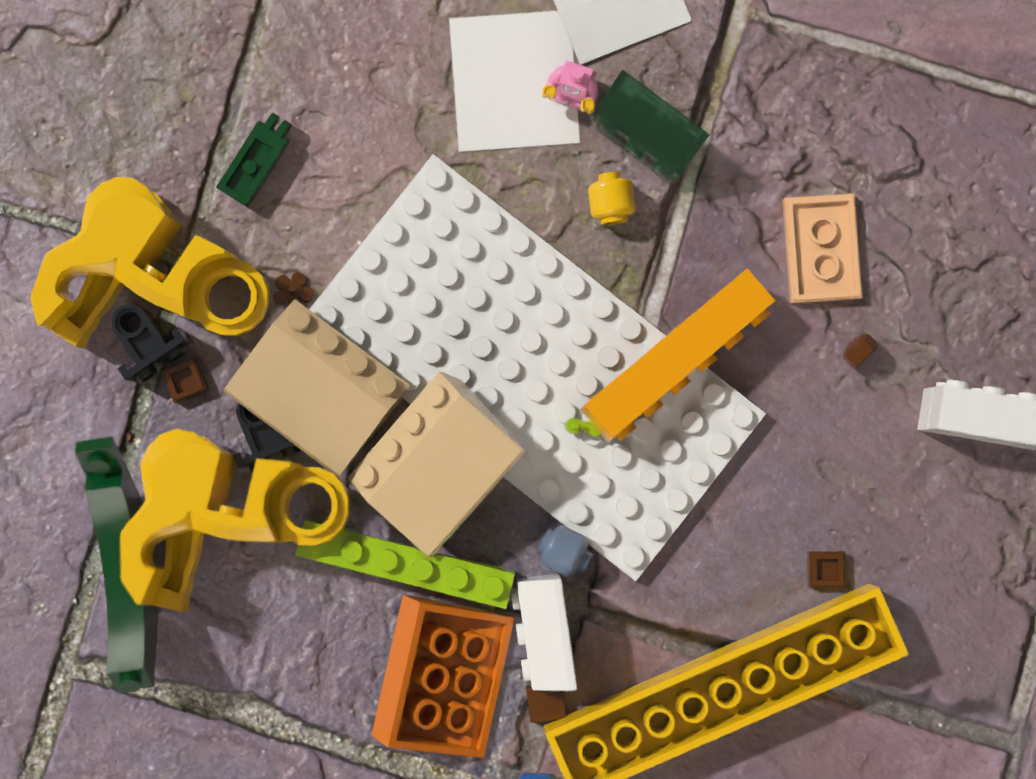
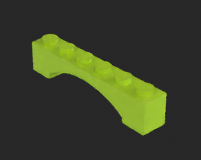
(411, 566)

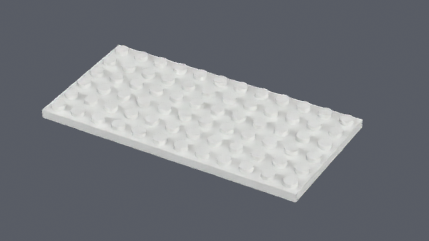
(535, 338)

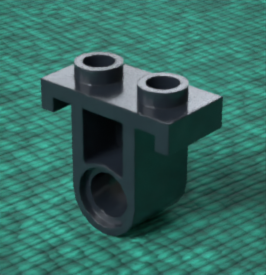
(148, 344)
(262, 441)

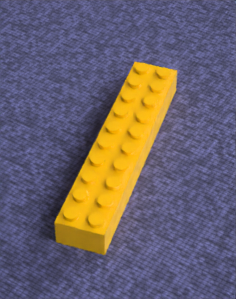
(728, 688)

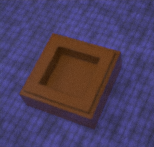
(185, 380)
(826, 568)
(545, 704)

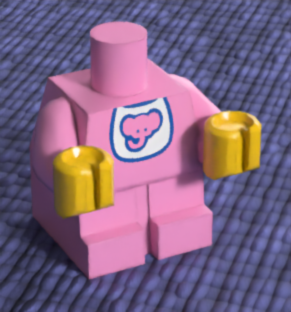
(574, 85)

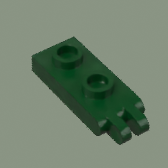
(255, 160)

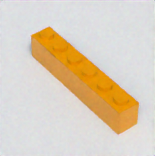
(677, 355)

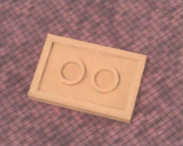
(822, 248)

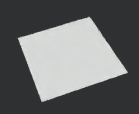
(609, 25)
(500, 81)

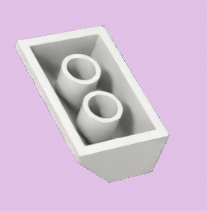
(544, 633)

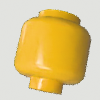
(611, 199)

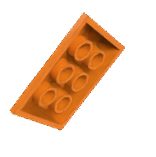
(442, 678)

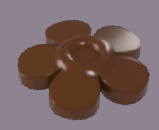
(292, 290)

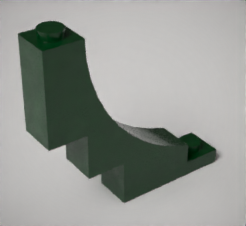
(113, 504)

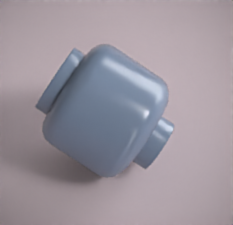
(565, 551)

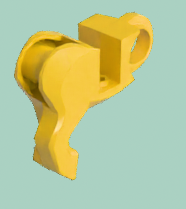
(119, 245)
(187, 496)

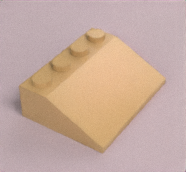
(316, 388)
(436, 463)

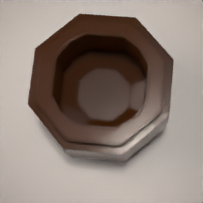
(859, 350)

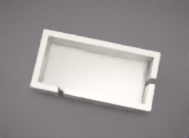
(979, 414)

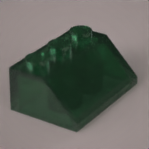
(649, 127)

